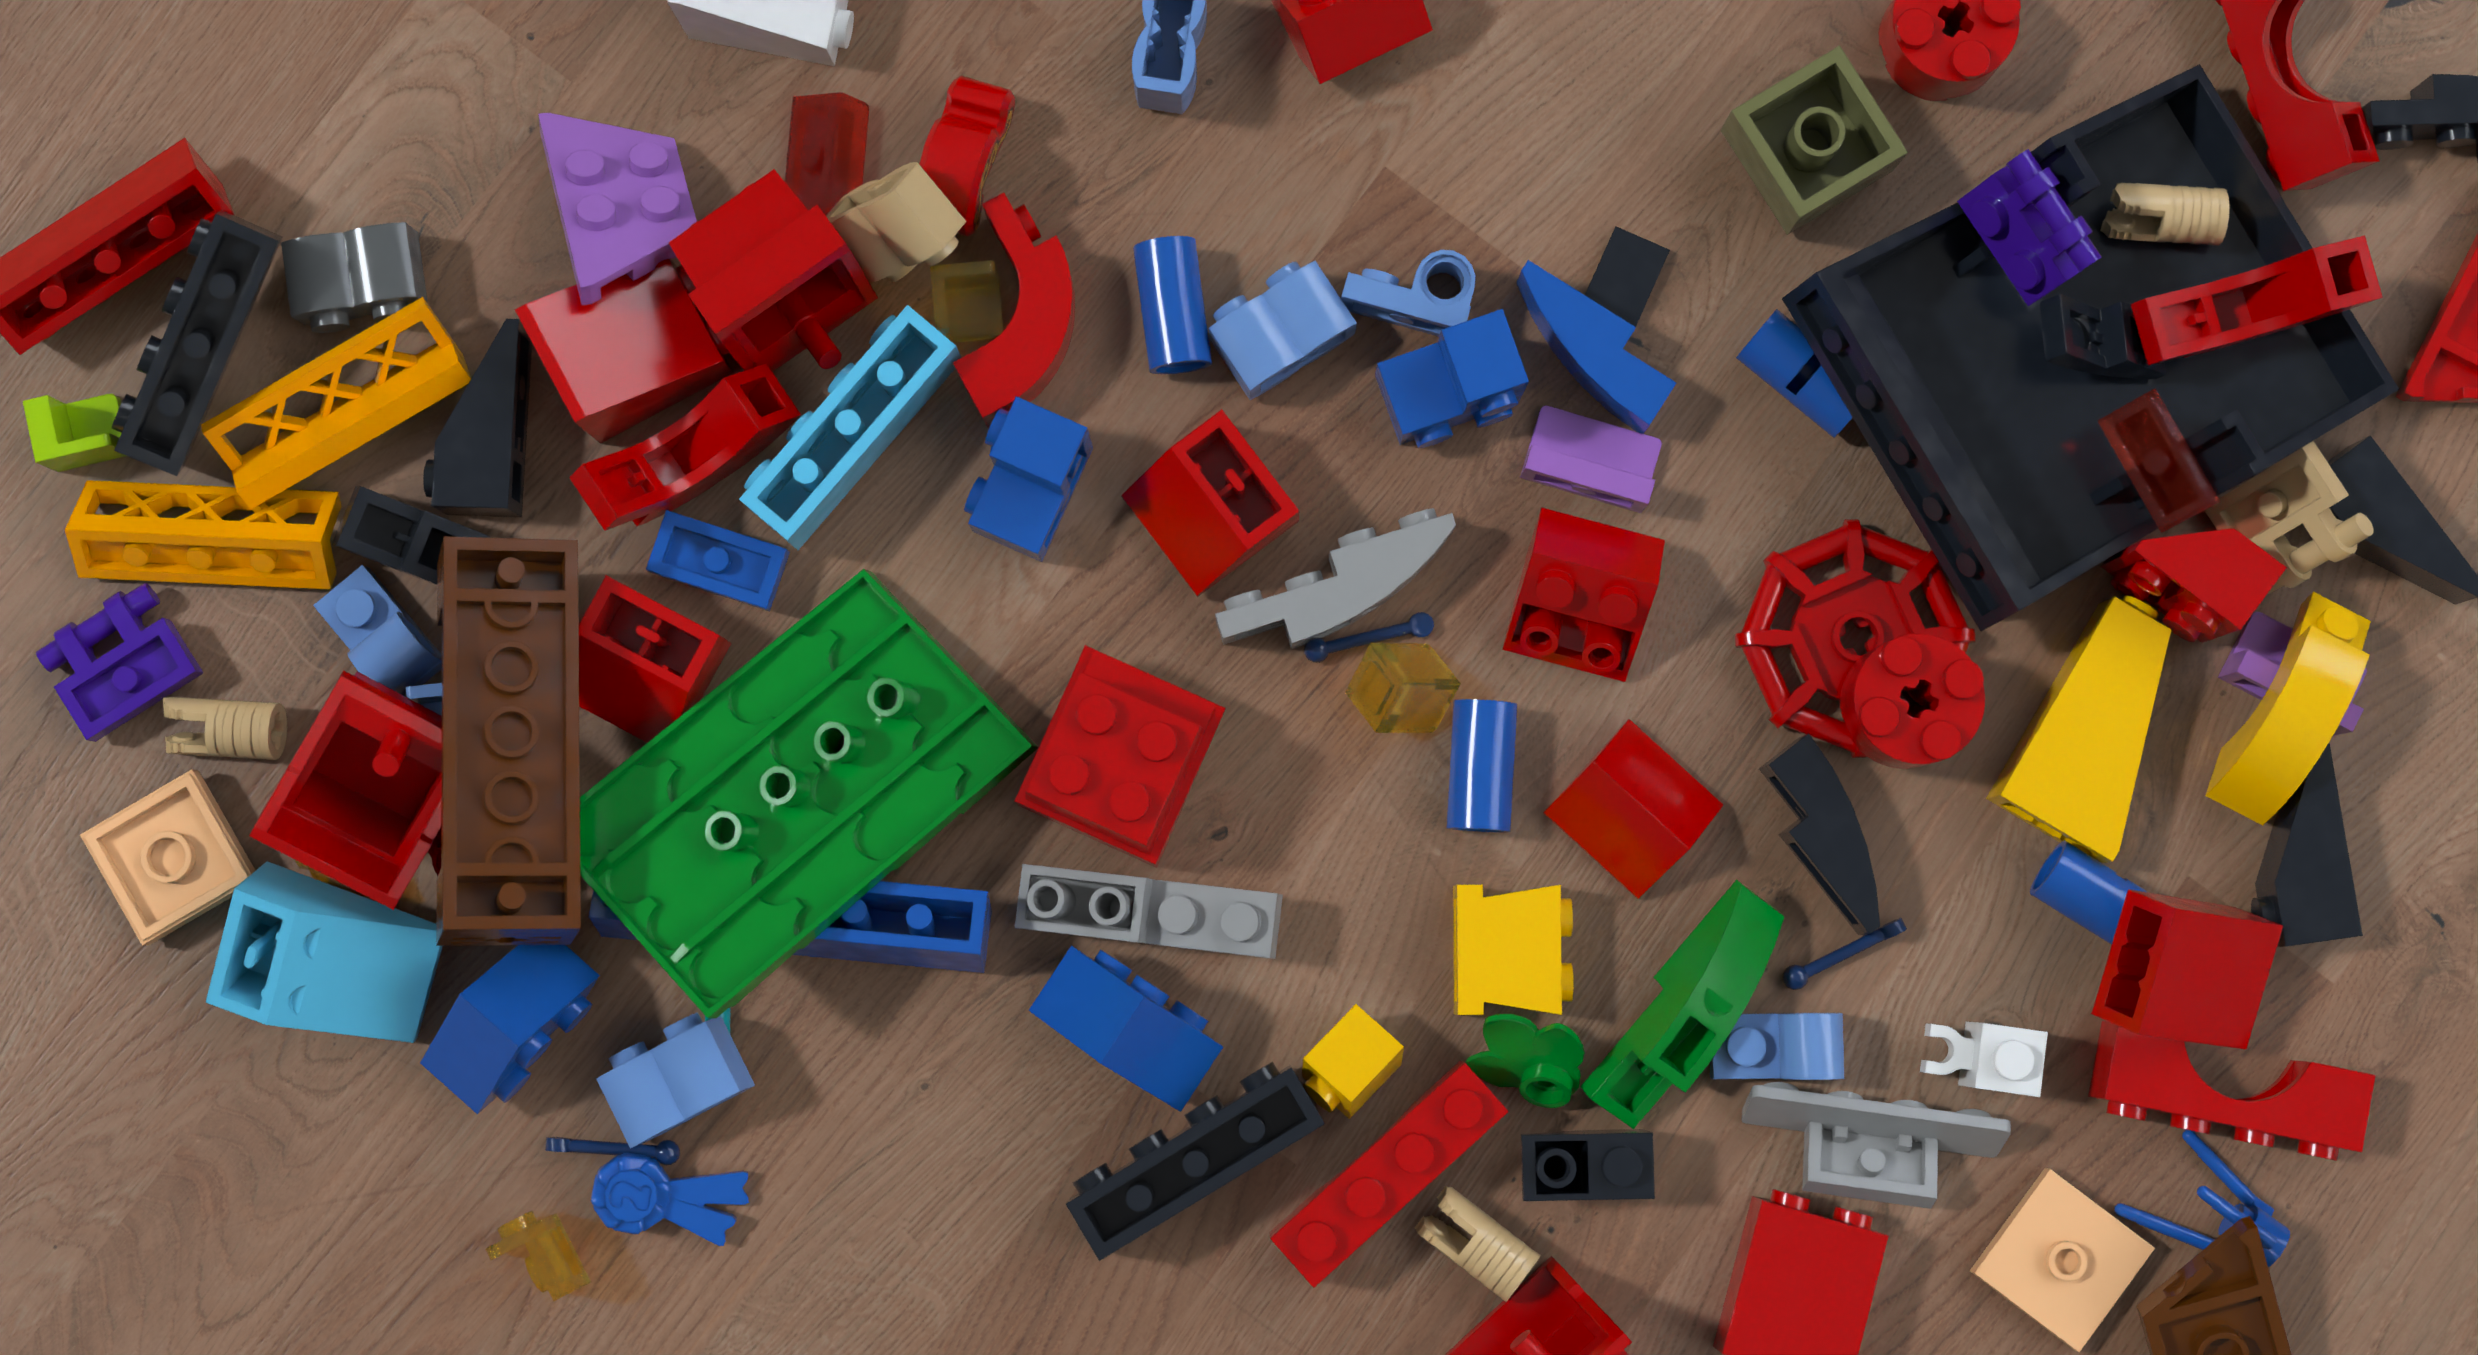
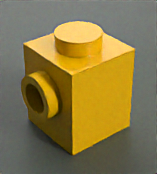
(1350, 1063)

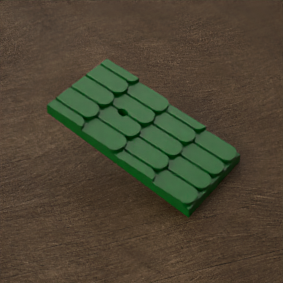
(750, 825)

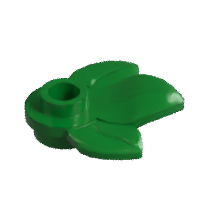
(1531, 1059)

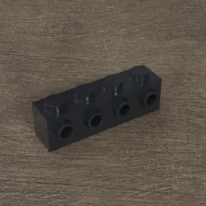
(198, 342)
(1194, 1162)

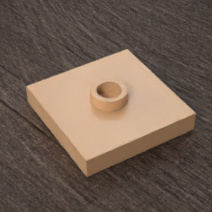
(169, 857)
(2062, 1259)

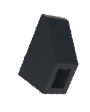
(1588, 1165)

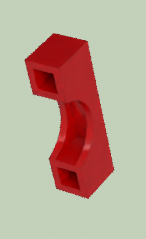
(2306, 132)
(2307, 1103)
(1388, 1173)

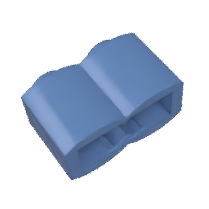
(1166, 54)
(1280, 329)
(674, 1080)

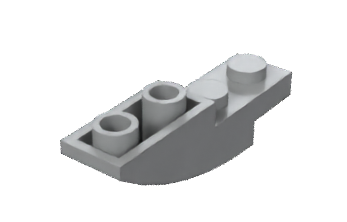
(1365, 574)
(1148, 911)

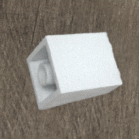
(777, 27)

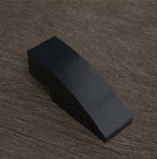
(396, 533)
(1826, 832)

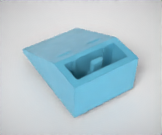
(323, 959)

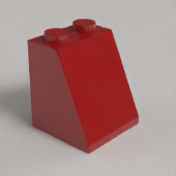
(627, 351)

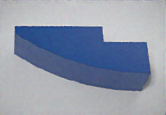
(1591, 347)

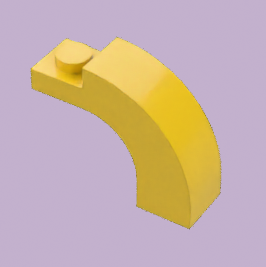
(2297, 714)

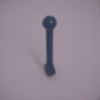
(1419, 626)
(1796, 976)
(665, 1152)

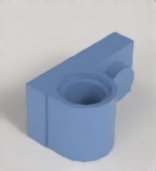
(1380, 297)
(379, 632)
(1782, 1047)

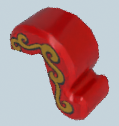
(967, 143)

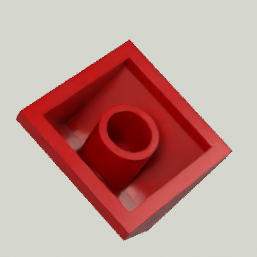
(1634, 809)

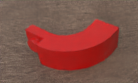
(2257, 301)
(1041, 329)
(690, 455)

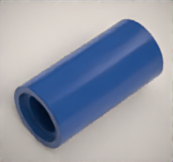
(1172, 305)
(1790, 367)
(1481, 765)
(2082, 889)

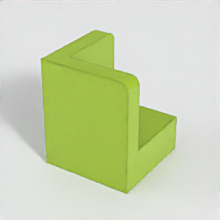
(72, 432)

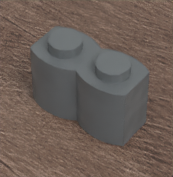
(353, 275)

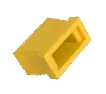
(1510, 949)

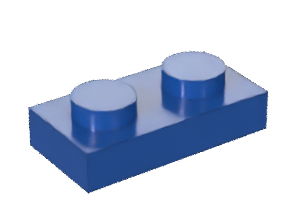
(718, 560)

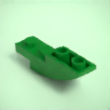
(1700, 1002)

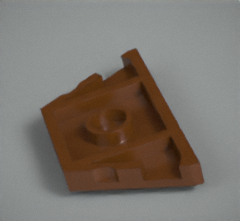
(2218, 1302)

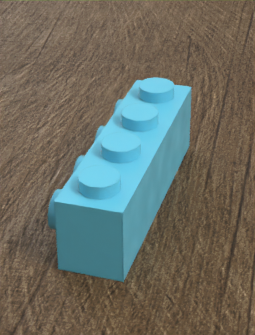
(851, 427)

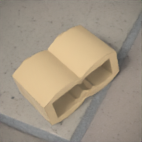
(897, 223)

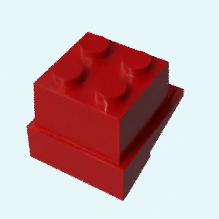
(772, 276)
(1120, 756)
(361, 790)
(1545, 1318)

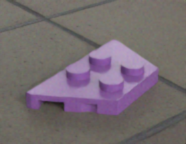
(616, 198)

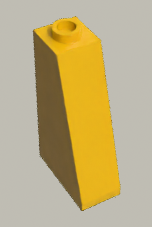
(2088, 735)

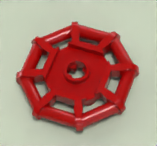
(1822, 615)

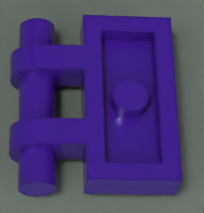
(2029, 227)
(127, 678)

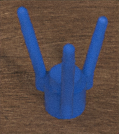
(2272, 1233)

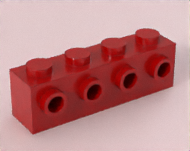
(106, 244)

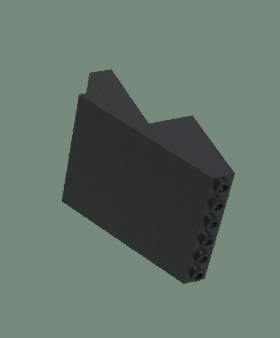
(2008, 448)

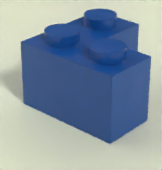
(1459, 379)
(1032, 478)
(506, 1022)
(1127, 1025)

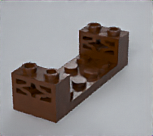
(509, 742)

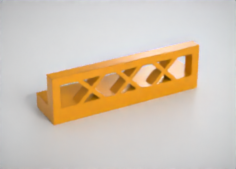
(349, 421)
(199, 543)

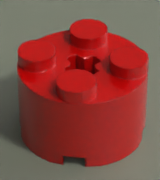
(1944, 66)
(1945, 684)

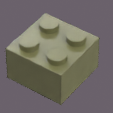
(1813, 140)

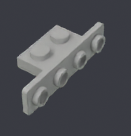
(1870, 1145)

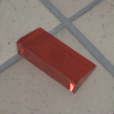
(826, 148)
(2158, 460)

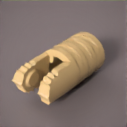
(2168, 214)
(231, 728)
(1493, 1252)

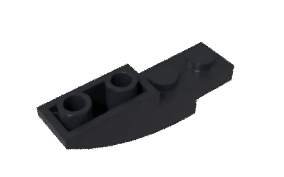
(2439, 109)

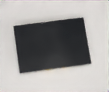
(1627, 274)

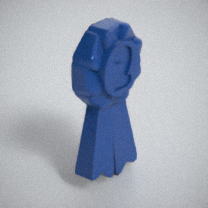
(637, 1193)

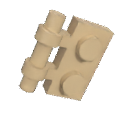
(2281, 499)

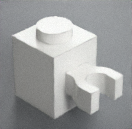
(1992, 1057)

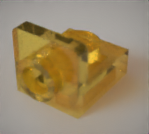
(552, 1257)

